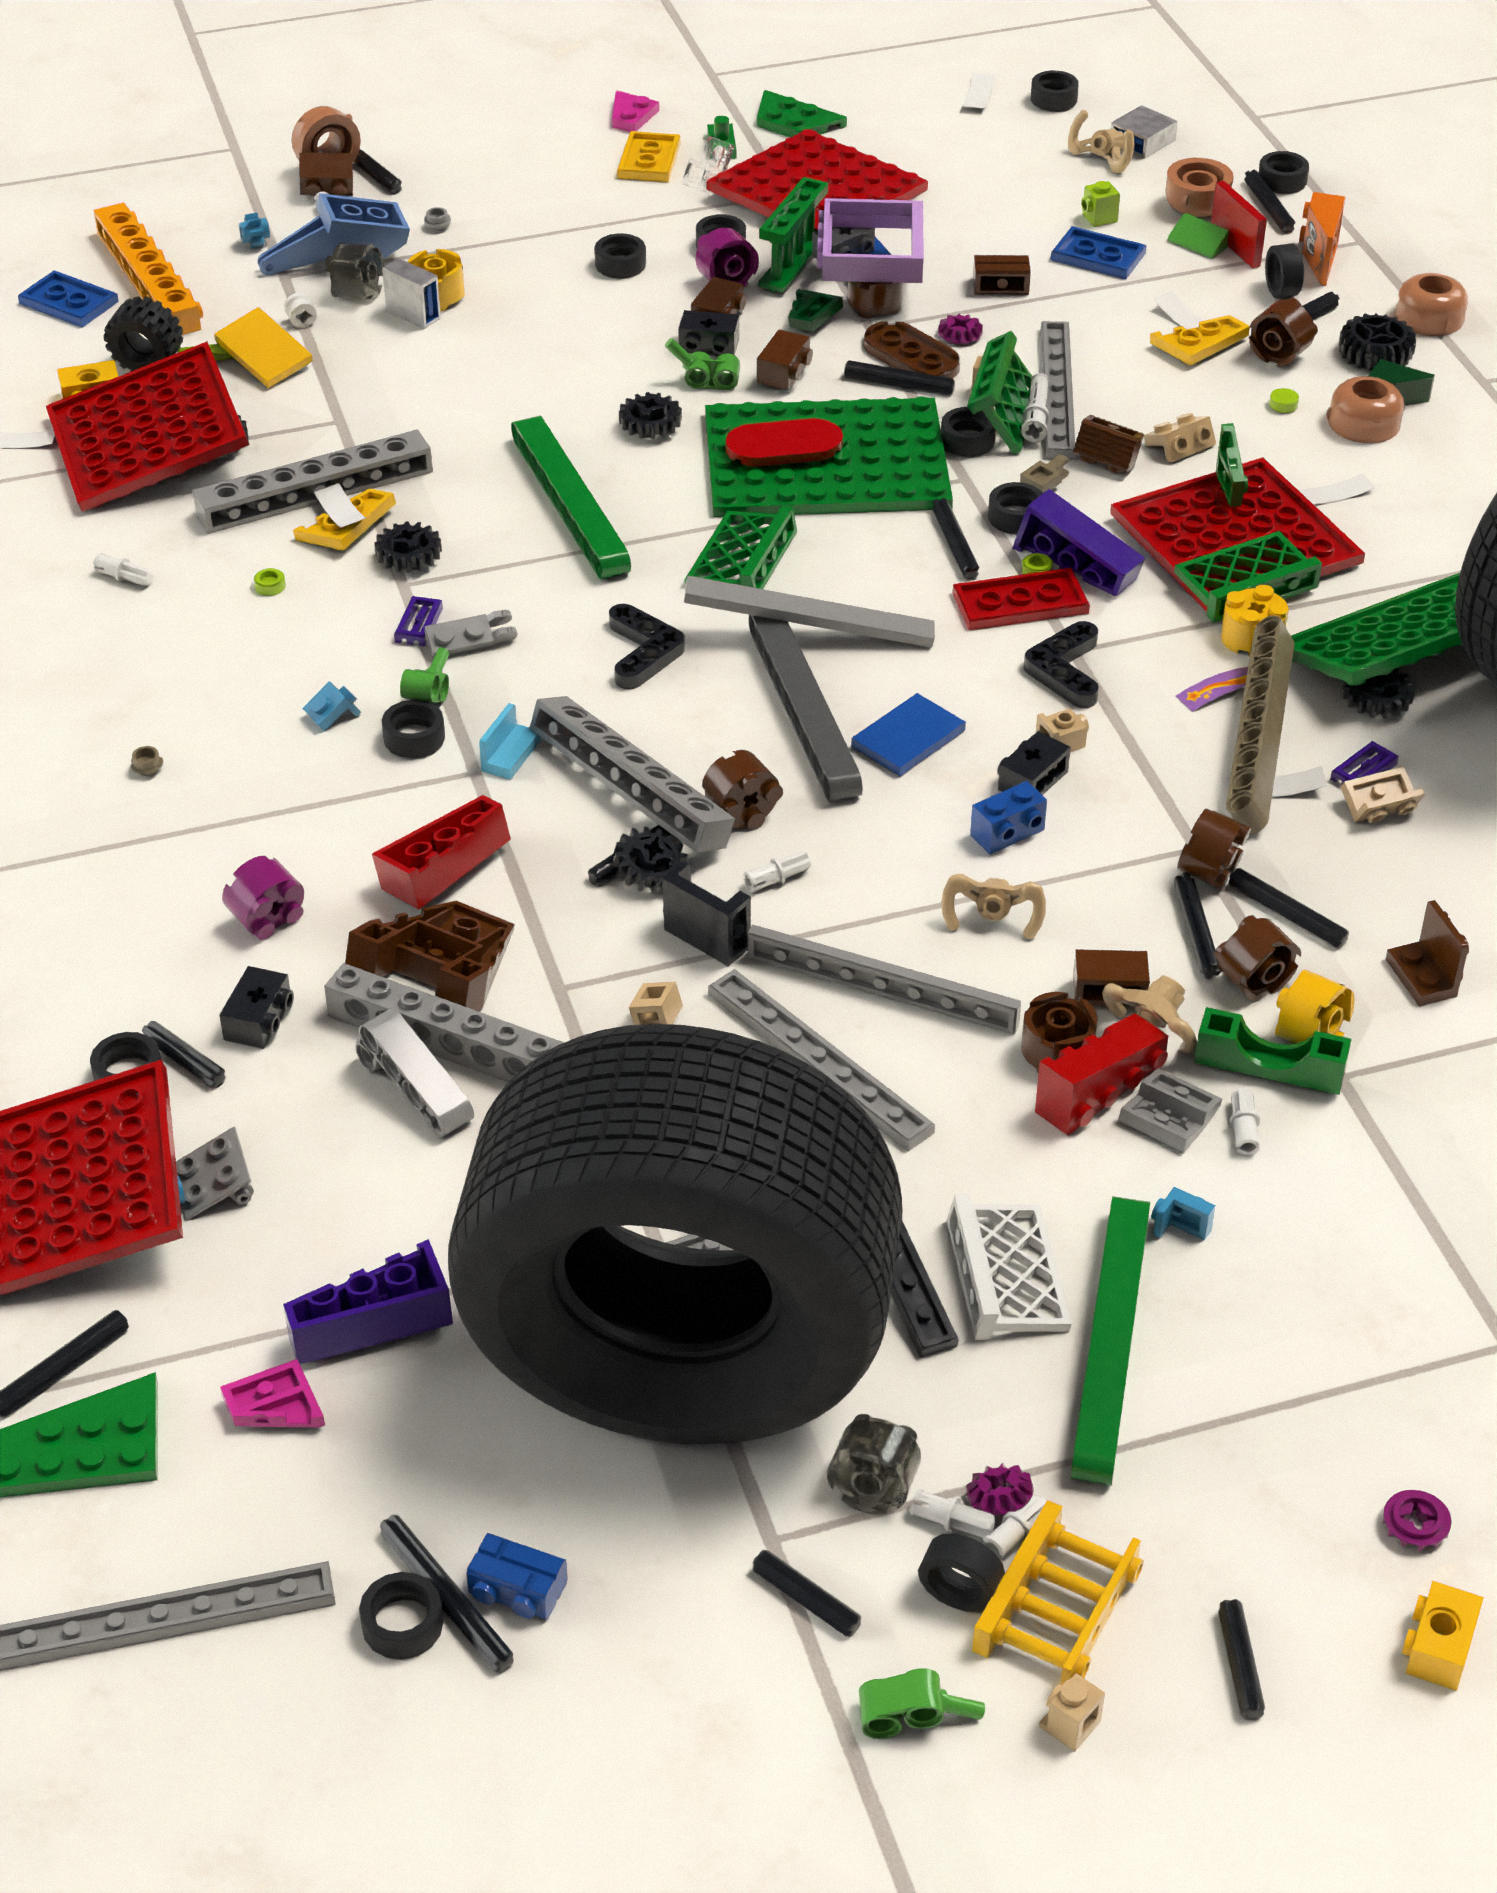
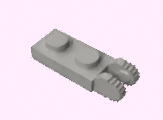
(470, 633)

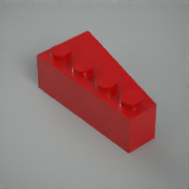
(441, 851)
(1098, 1072)

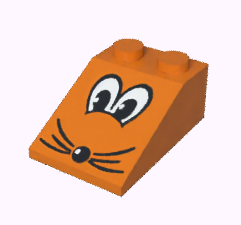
(1321, 232)

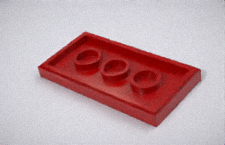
(1020, 599)

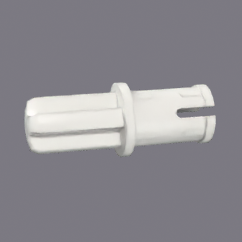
(122, 570)
(776, 871)
(1245, 1122)
(953, 1514)
(1014, 1527)

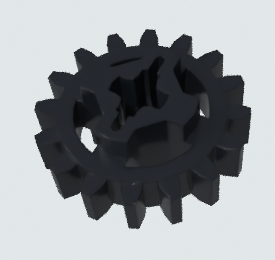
(650, 415)
(408, 547)
(1381, 694)
(633, 857)

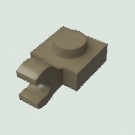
(1045, 475)

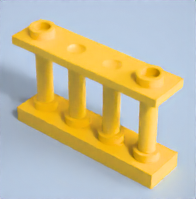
(1032, 1564)

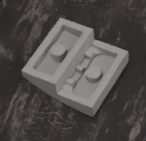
(1170, 1109)

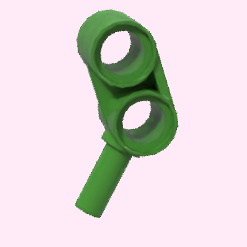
(711, 371)
(427, 684)
(912, 1695)

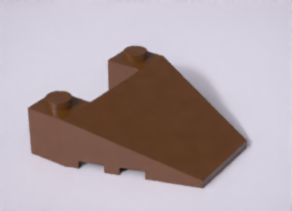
(443, 947)

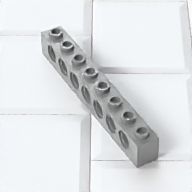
(294, 484)
(632, 774)
(443, 1026)

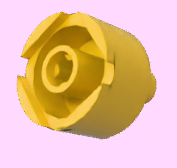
(449, 271)
(1245, 610)
(1312, 1006)

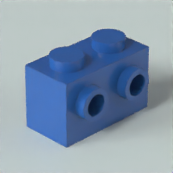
(1008, 817)

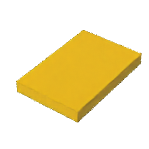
(649, 156)
(263, 347)

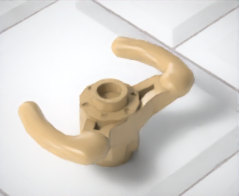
(1103, 143)
(994, 900)
(1155, 1005)

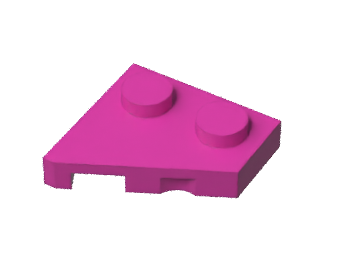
(632, 111)
(273, 1399)

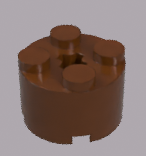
(875, 297)
(1282, 332)
(742, 788)
(1213, 848)
(1258, 957)
(1054, 1024)

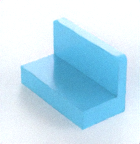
(506, 745)

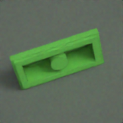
(1199, 236)

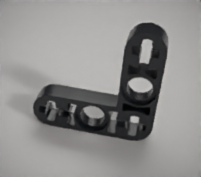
(663, 643)
(1045, 662)

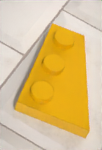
(1200, 342)
(327, 533)

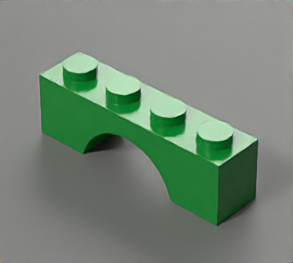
(1230, 1045)

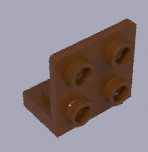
(1435, 963)

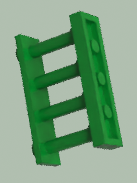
(791, 234)

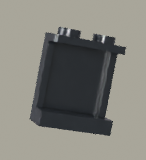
(705, 919)

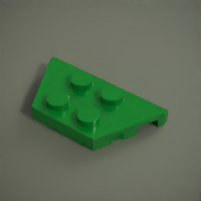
(791, 117)

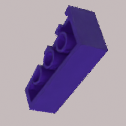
(1078, 543)
(370, 1307)

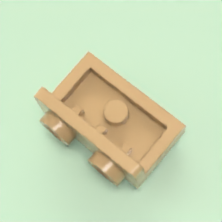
(1183, 437)
(1380, 795)

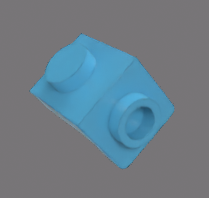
(330, 705)
(1183, 1212)

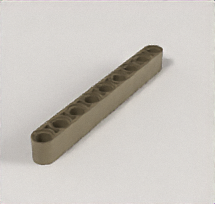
(1260, 724)

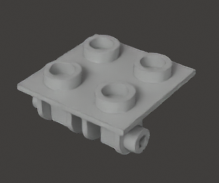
(214, 1173)

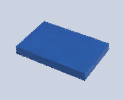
(1098, 252)
(68, 298)
(908, 734)

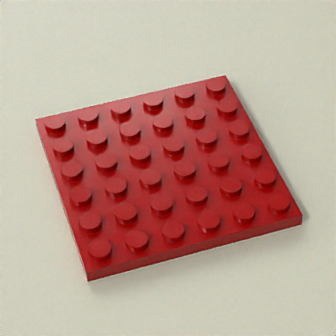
(771, 175)
(146, 426)
(1197, 520)
(87, 1177)

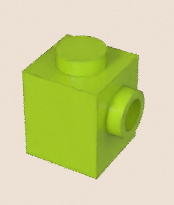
(1100, 203)

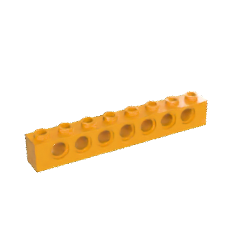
(146, 264)

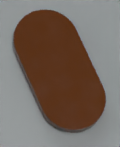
(910, 349)

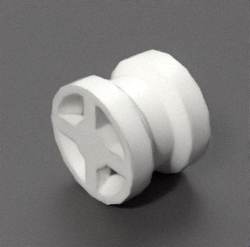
(293, 307)

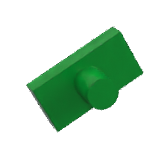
(723, 131)

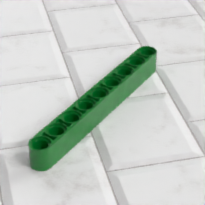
(571, 497)
(1110, 1342)

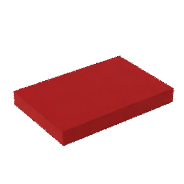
(1242, 221)

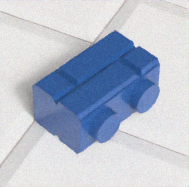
(516, 1577)

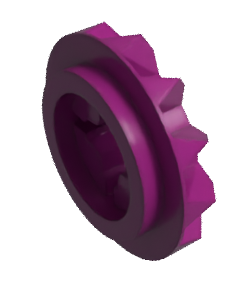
(960, 329)
(1002, 1499)
(1430, 1512)

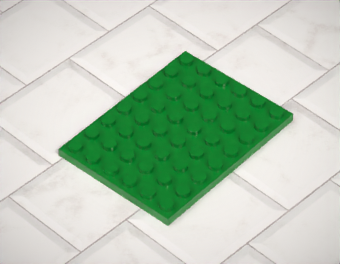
(886, 462)

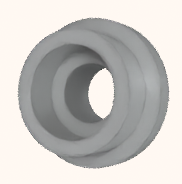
(437, 219)

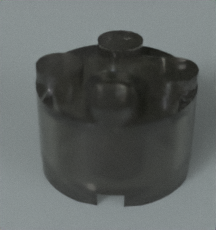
(355, 271)
(874, 1464)

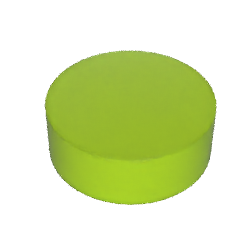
(1284, 400)
(1036, 563)
(269, 582)

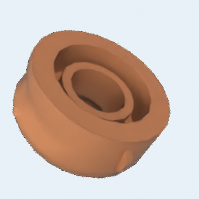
(342, 138)
(1192, 184)
(1432, 304)
(1366, 410)

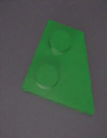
(1229, 466)

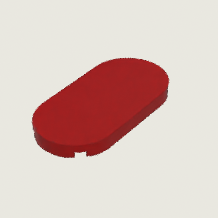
(784, 442)

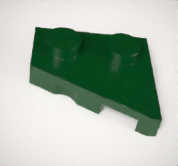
(813, 309)

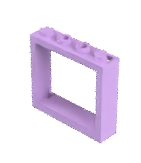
(871, 214)

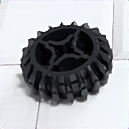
(1375, 338)

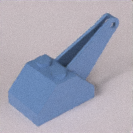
(338, 221)

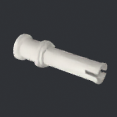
(1036, 413)

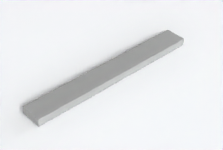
(1057, 366)
(809, 611)
(884, 979)
(793, 1036)
(165, 1615)

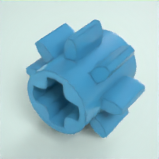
(254, 230)

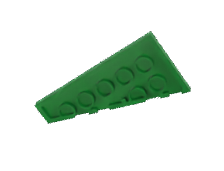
(84, 1443)

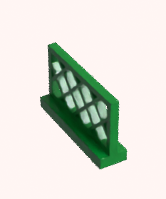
(1002, 384)
(763, 555)
(1284, 579)

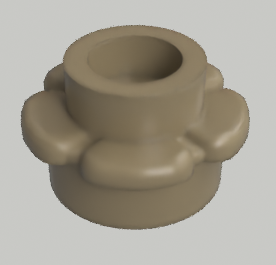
(146, 760)

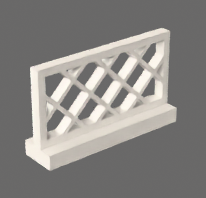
(976, 1275)

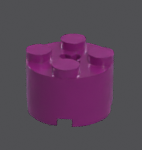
(726, 256)
(264, 896)

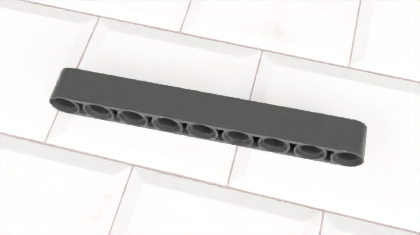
(806, 708)

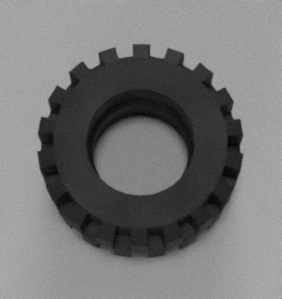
(148, 319)

